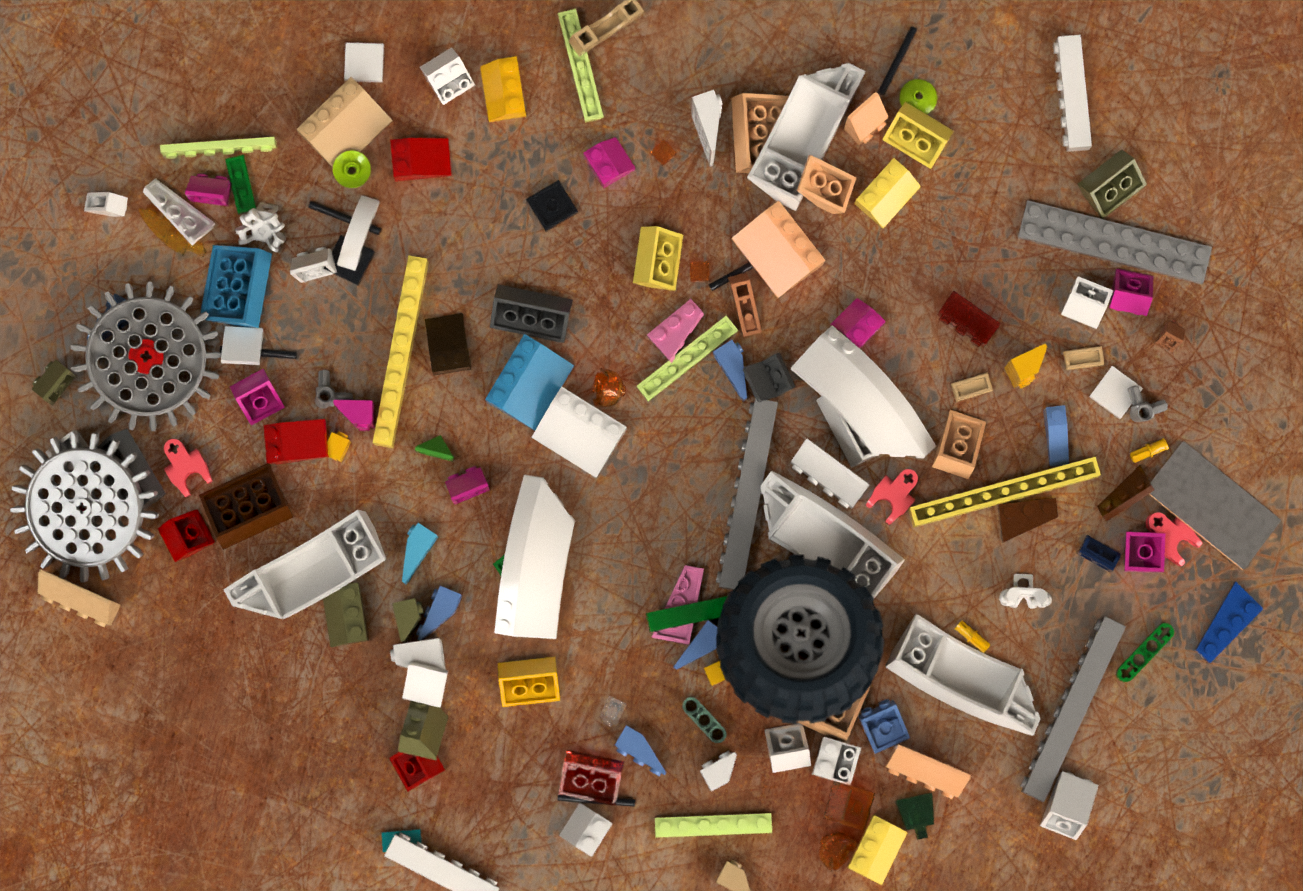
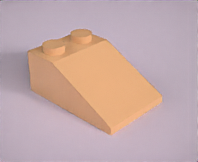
(866, 120)
(826, 185)
(959, 444)

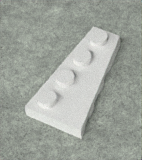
(181, 214)

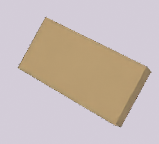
(1083, 358)
(971, 387)

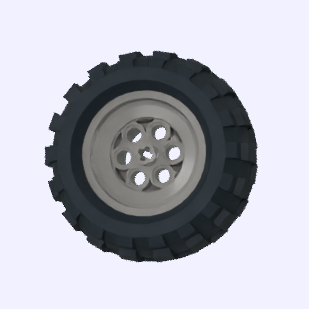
(779, 681)

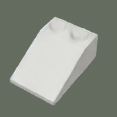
(311, 266)

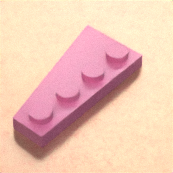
(684, 593)

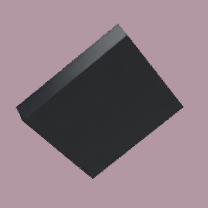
(552, 205)
(350, 275)

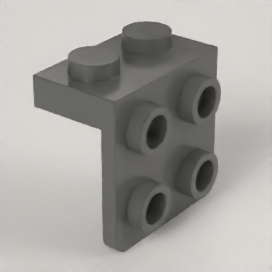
(769, 378)

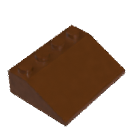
(245, 506)

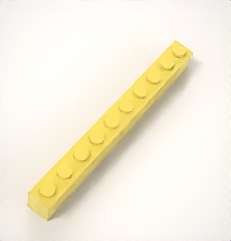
(400, 351)
(1004, 492)

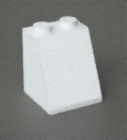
(422, 652)
(1069, 805)

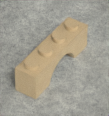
(605, 27)

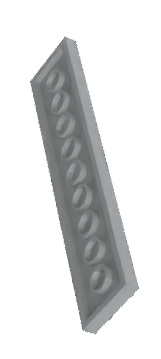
(1114, 242)

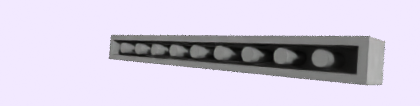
(748, 493)
(1073, 708)

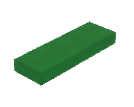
(240, 184)

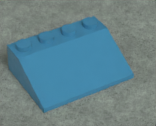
(236, 285)
(529, 382)

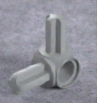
(325, 389)
(1148, 409)

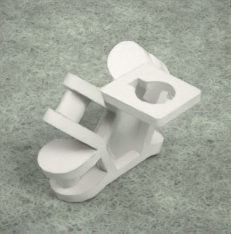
(263, 227)
(1034, 596)

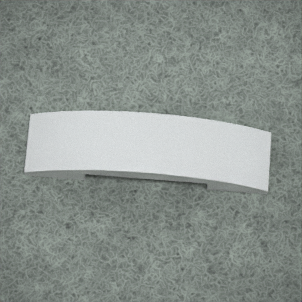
(357, 232)

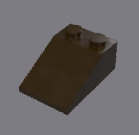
(447, 344)

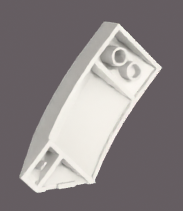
(804, 130)
(863, 396)
(818, 529)
(534, 563)
(311, 569)
(963, 677)

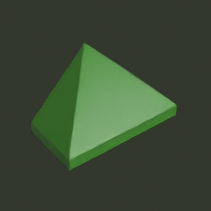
(436, 448)

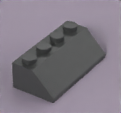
(531, 313)
(127, 446)

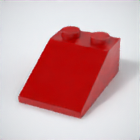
(420, 158)
(295, 441)

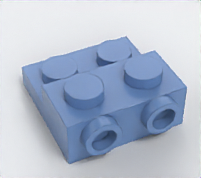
(883, 725)

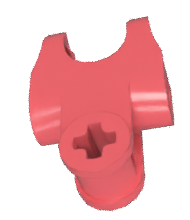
(184, 464)
(895, 493)
(1174, 533)

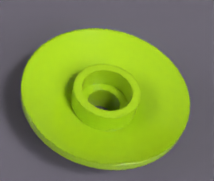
(928, 92)
(348, 160)

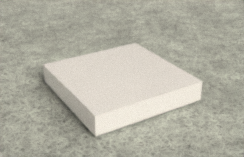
(364, 62)
(242, 345)
(1113, 392)
(425, 684)

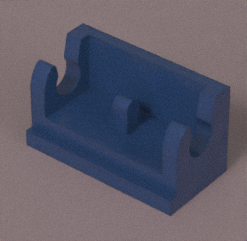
(1099, 554)

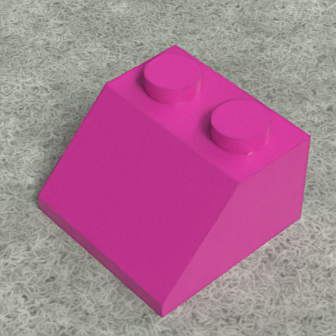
(608, 161)
(208, 190)
(1131, 292)
(858, 322)
(257, 397)
(358, 412)
(467, 485)
(1144, 552)

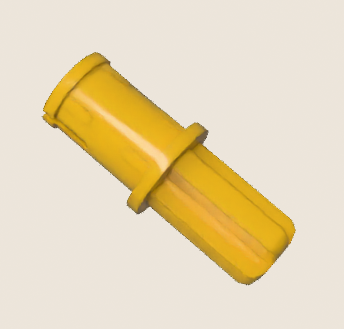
(1149, 450)
(972, 636)

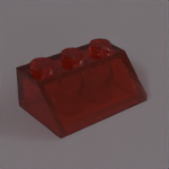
(968, 319)
(591, 777)

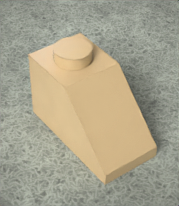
(733, 877)

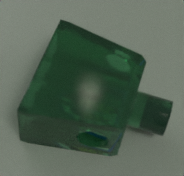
(916, 813)

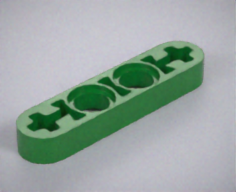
(1146, 654)

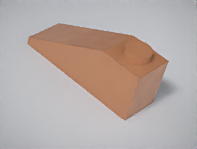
(744, 304)
(1171, 336)

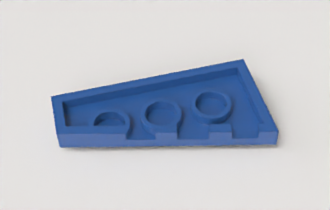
(1232, 617)

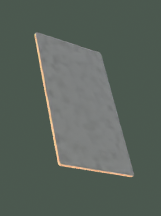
(1213, 505)

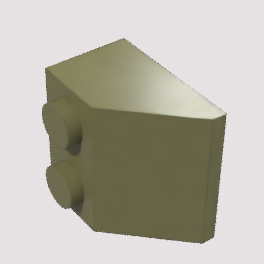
(53, 382)
(408, 617)

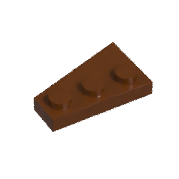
(1126, 494)
(1025, 516)

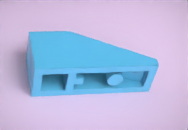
(417, 547)

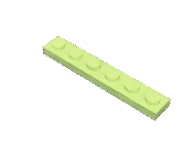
(581, 69)
(211, 147)
(687, 358)
(713, 825)

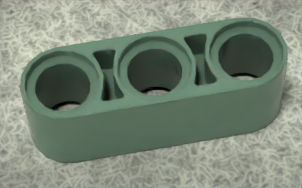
(701, 710)

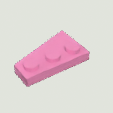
(673, 331)

